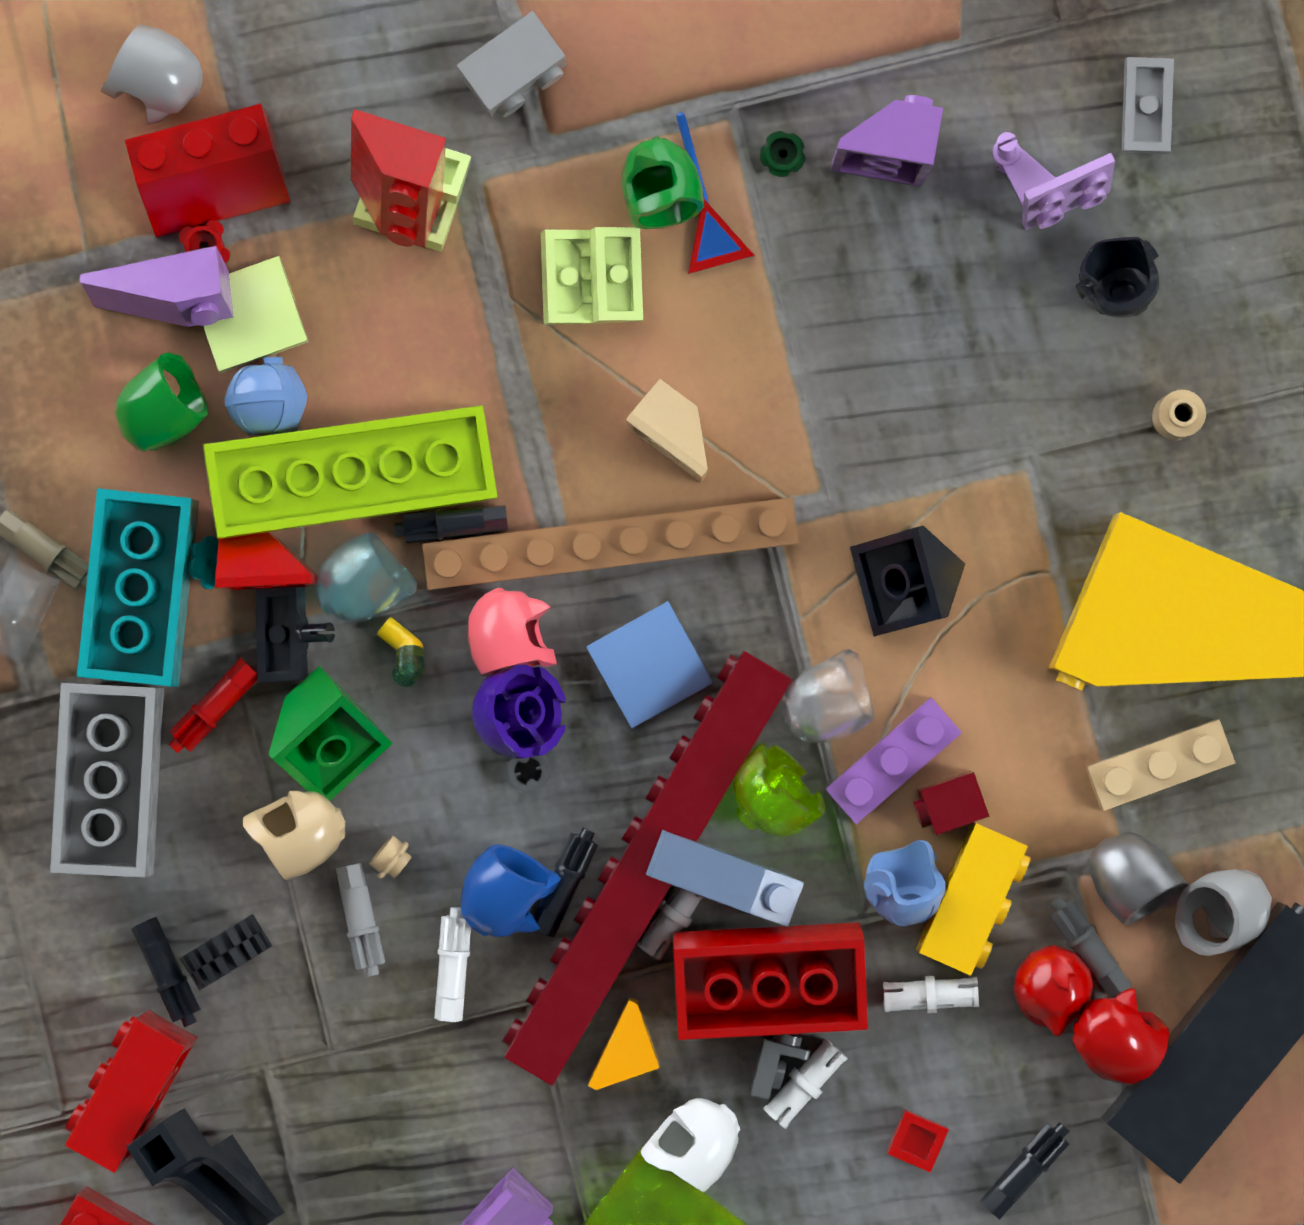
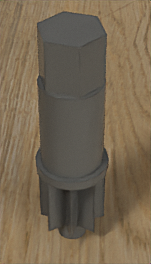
(1088, 946)

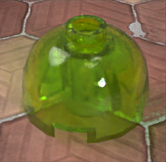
(774, 795)

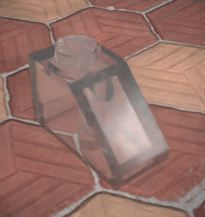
(23, 604)

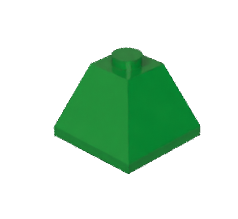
(325, 736)

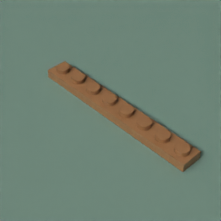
(610, 543)

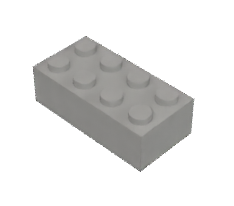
(107, 780)

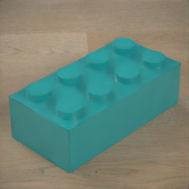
(137, 587)

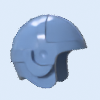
(266, 398)
(905, 884)

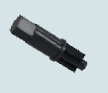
(451, 523)
(571, 869)
(166, 972)
(1026, 1169)

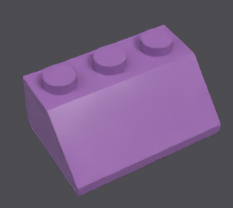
(893, 143)

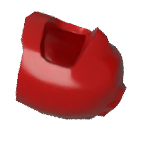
(1052, 987)
(1119, 1039)

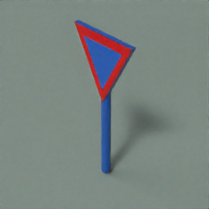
(714, 239)

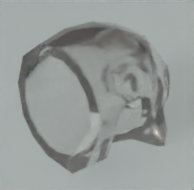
(829, 700)

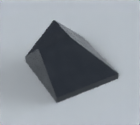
(906, 579)

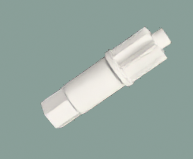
(452, 967)

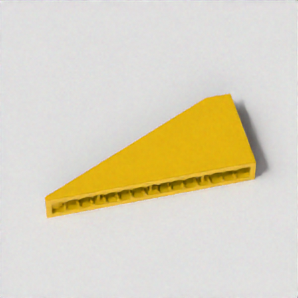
(1177, 615)

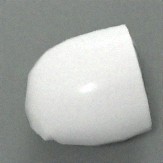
(695, 1142)

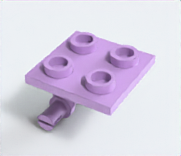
(1043, 195)

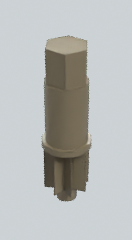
(44, 550)

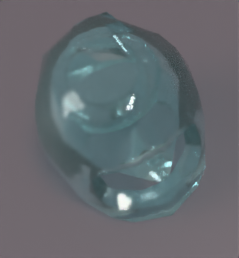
(362, 579)

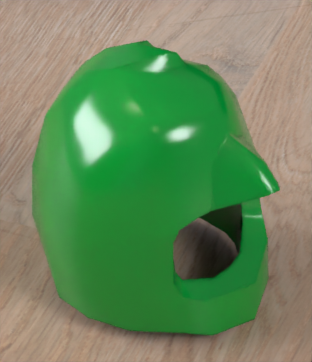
(661, 185)
(151, 412)

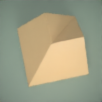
(671, 427)

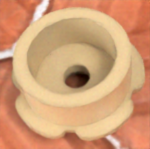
(391, 858)

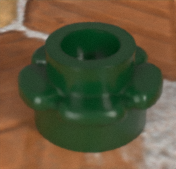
(782, 141)

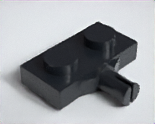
(285, 634)

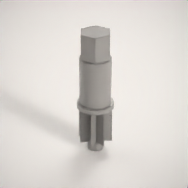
(360, 919)

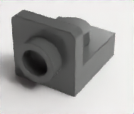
(768, 1069)

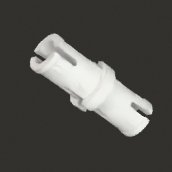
(931, 994)
(805, 1083)

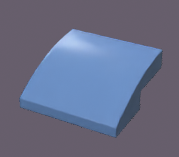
(649, 664)

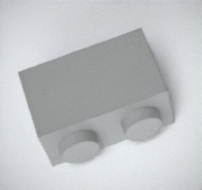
(513, 66)

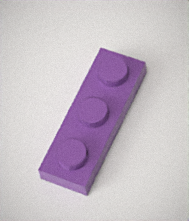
(893, 760)

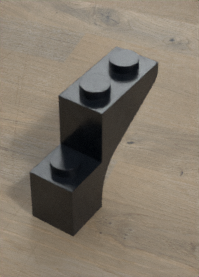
(215, 1175)

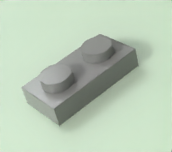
(1147, 105)

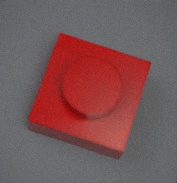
(917, 1140)

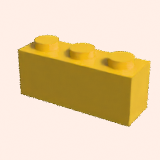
(974, 899)

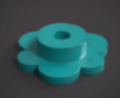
(204, 561)

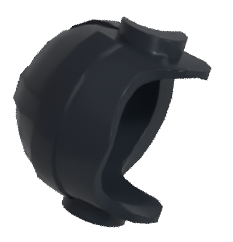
(1119, 276)

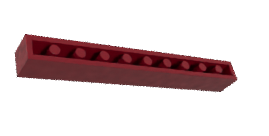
(630, 897)

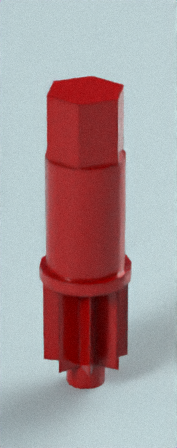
(212, 707)

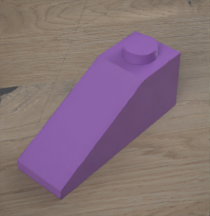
(172, 289)

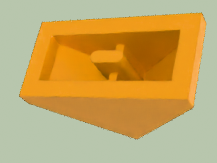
(627, 1050)

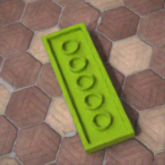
(349, 472)

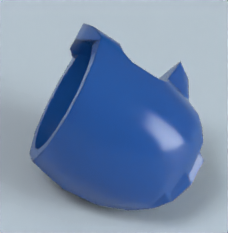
(502, 890)

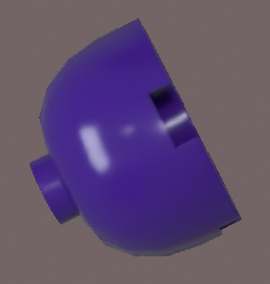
(519, 711)

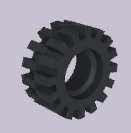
(226, 952)

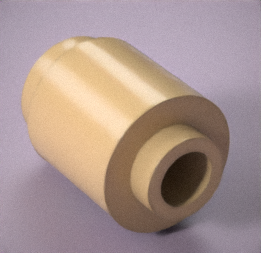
(1164, 415)

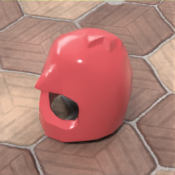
(507, 632)

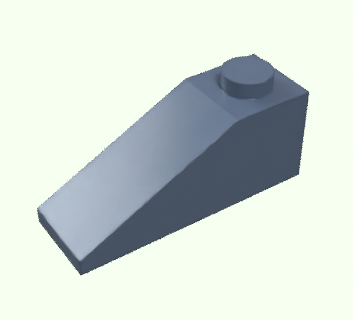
(725, 878)

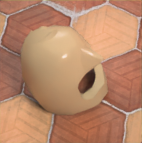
(297, 831)

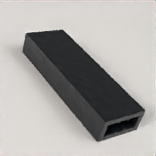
(1220, 1050)

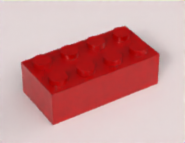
(770, 980)

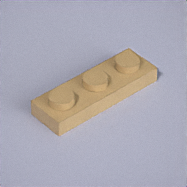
(1160, 764)

